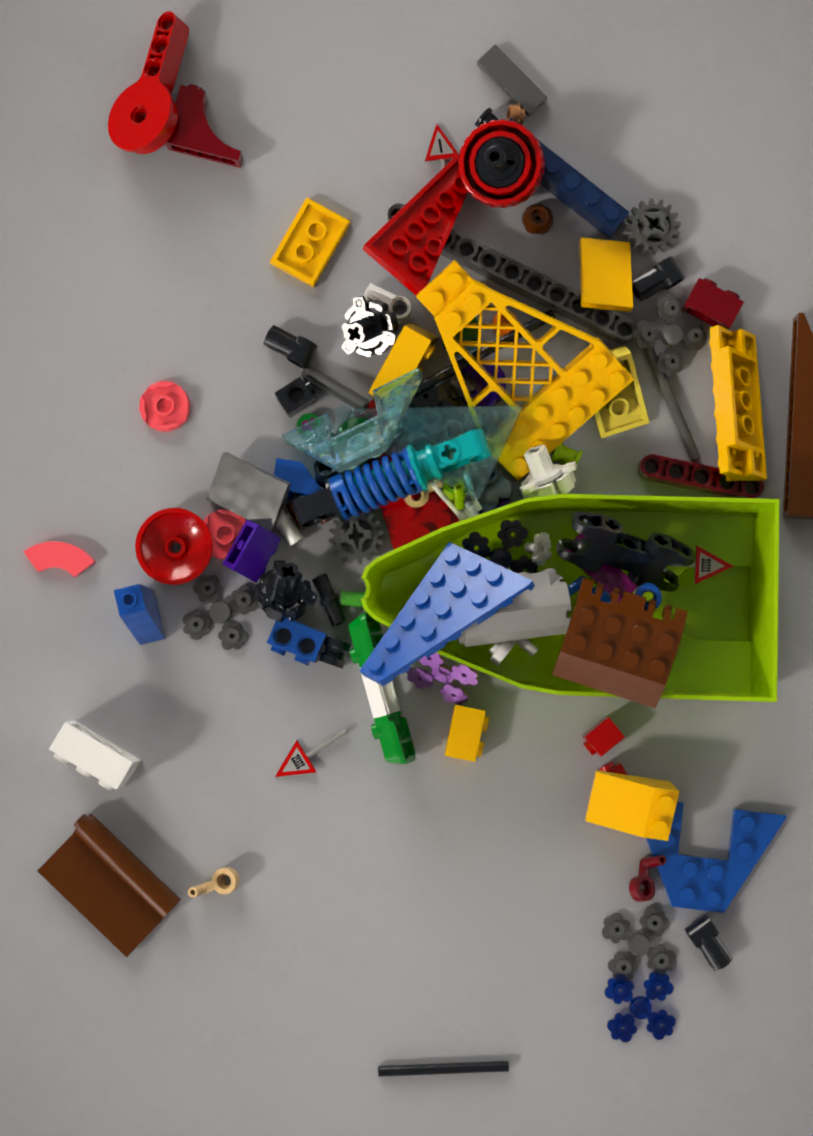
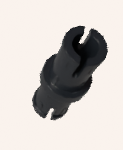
(329, 600)

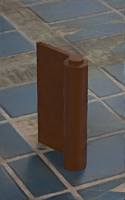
(108, 884)

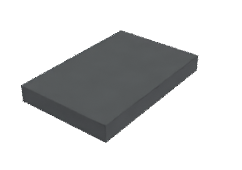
(249, 491)

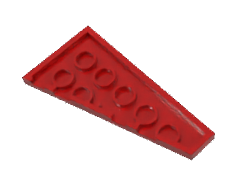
(418, 232)
(411, 523)

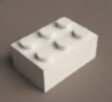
(94, 755)

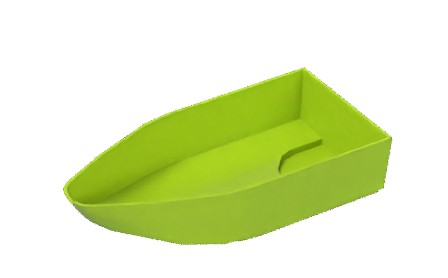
(730, 619)

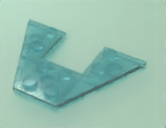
(364, 440)

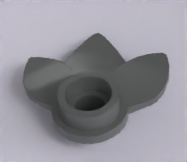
(495, 489)

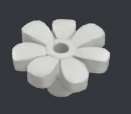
(539, 548)

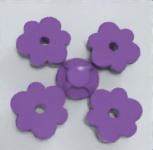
(445, 674)

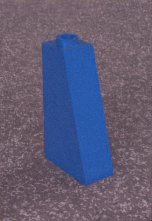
(140, 613)

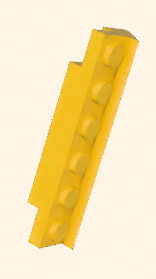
(737, 405)

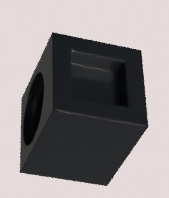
(291, 407)

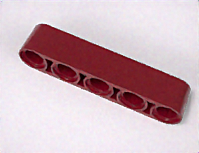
(687, 479)

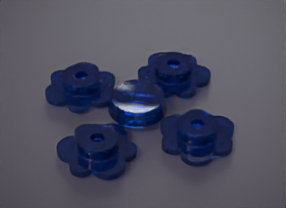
(640, 1006)

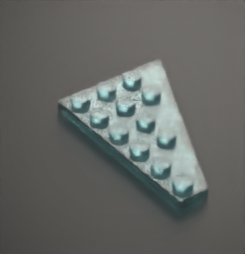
(440, 424)

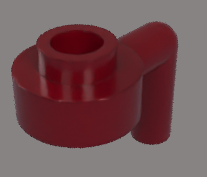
(642, 886)

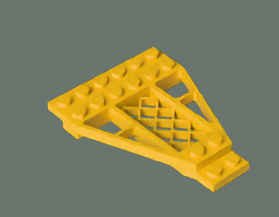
(555, 408)

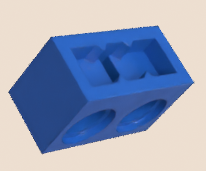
(298, 634)

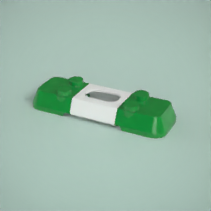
(389, 725)

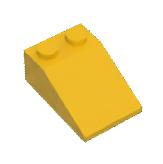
(633, 804)

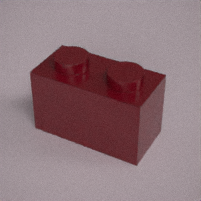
(712, 304)

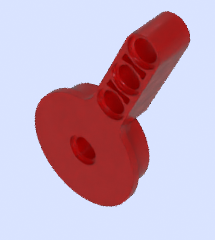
(145, 111)

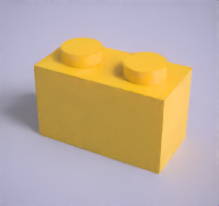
(465, 733)

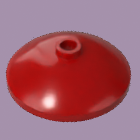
(159, 535)

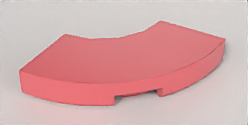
(59, 555)

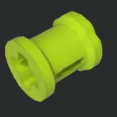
(566, 454)

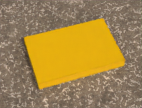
(310, 242)
(605, 274)

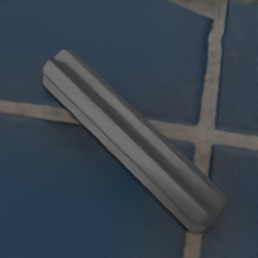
(334, 388)

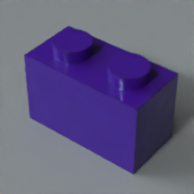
(252, 551)

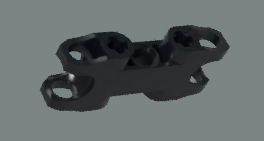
(607, 545)

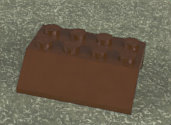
(620, 645)

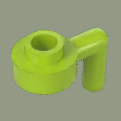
(456, 494)

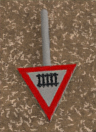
(706, 565)
(298, 761)

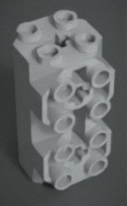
(529, 616)

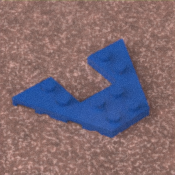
(713, 882)

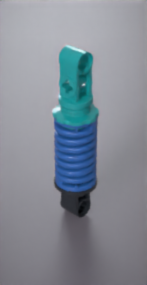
(386, 483)

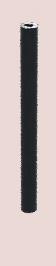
(443, 1068)

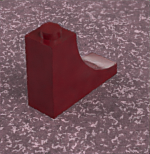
(193, 133)

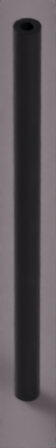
(484, 352)

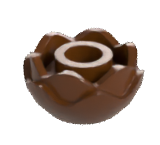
(531, 224)

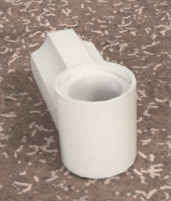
(377, 293)

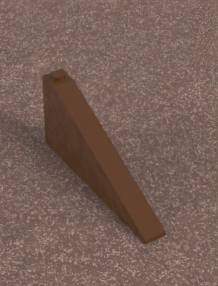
(799, 445)

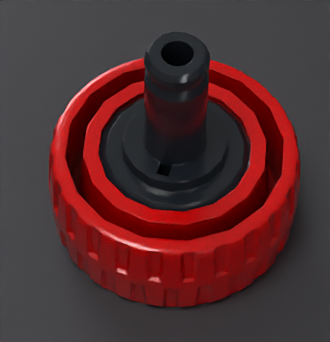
(501, 163)

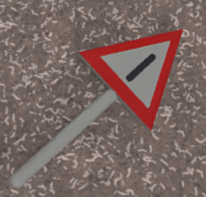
(440, 148)

